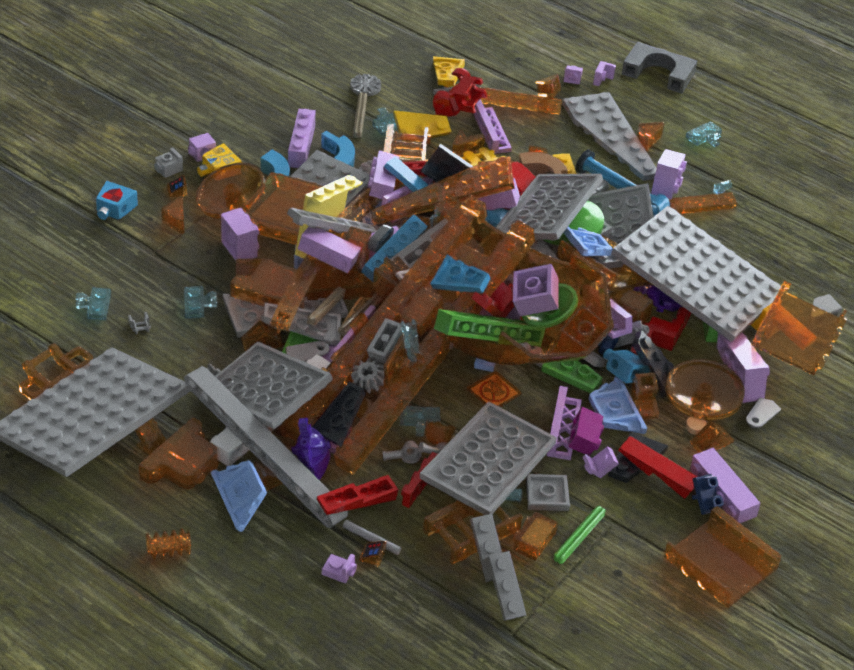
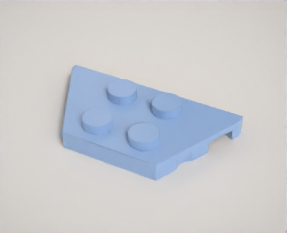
(588, 242)
(617, 407)
(240, 491)

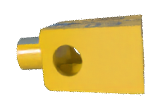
(216, 159)

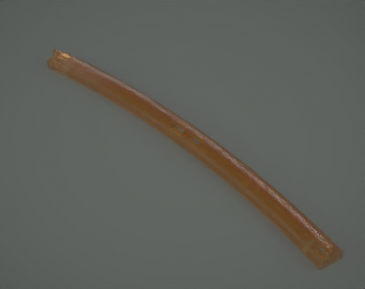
(312, 266)

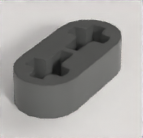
(380, 237)

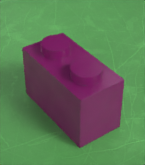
(586, 431)

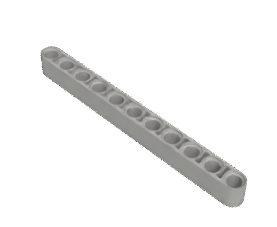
(261, 442)

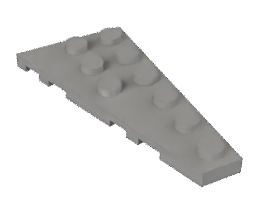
(247, 314)

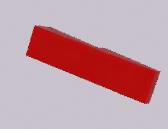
(652, 462)
(360, 496)

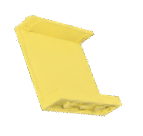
(328, 201)

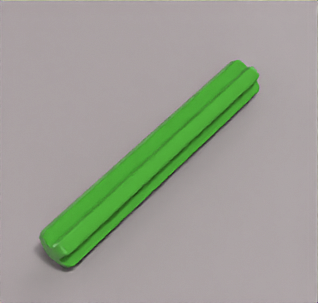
(579, 534)

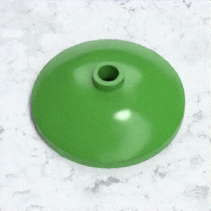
(566, 306)

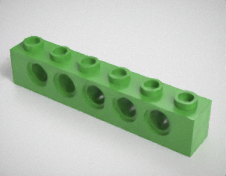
(486, 327)

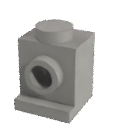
(169, 163)

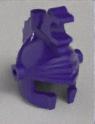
(660, 299)
(312, 449)

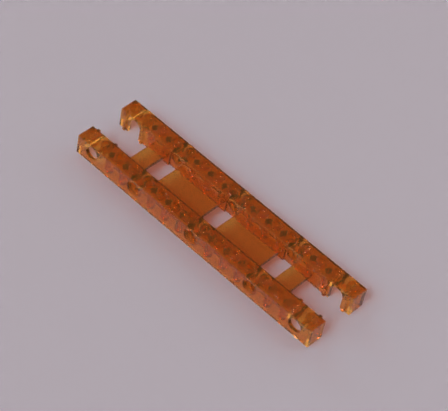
(381, 414)

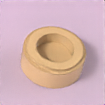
(694, 425)

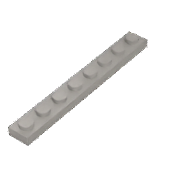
(327, 222)

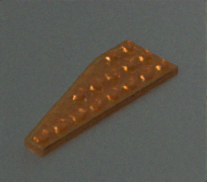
(477, 181)

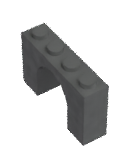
(644, 56)

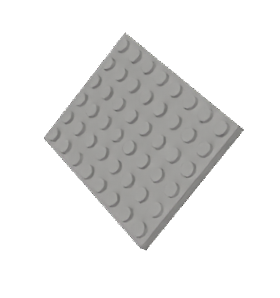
(698, 272)
(90, 411)

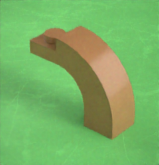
(542, 163)

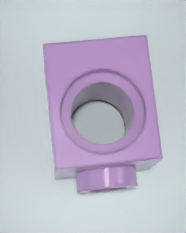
(200, 145)

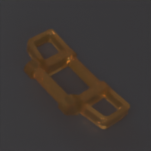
(62, 360)

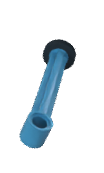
(587, 163)

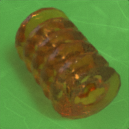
(168, 543)

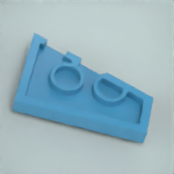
(457, 276)

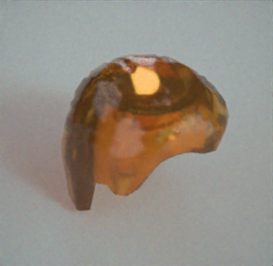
(439, 433)

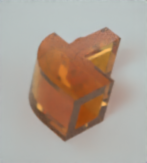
(644, 393)

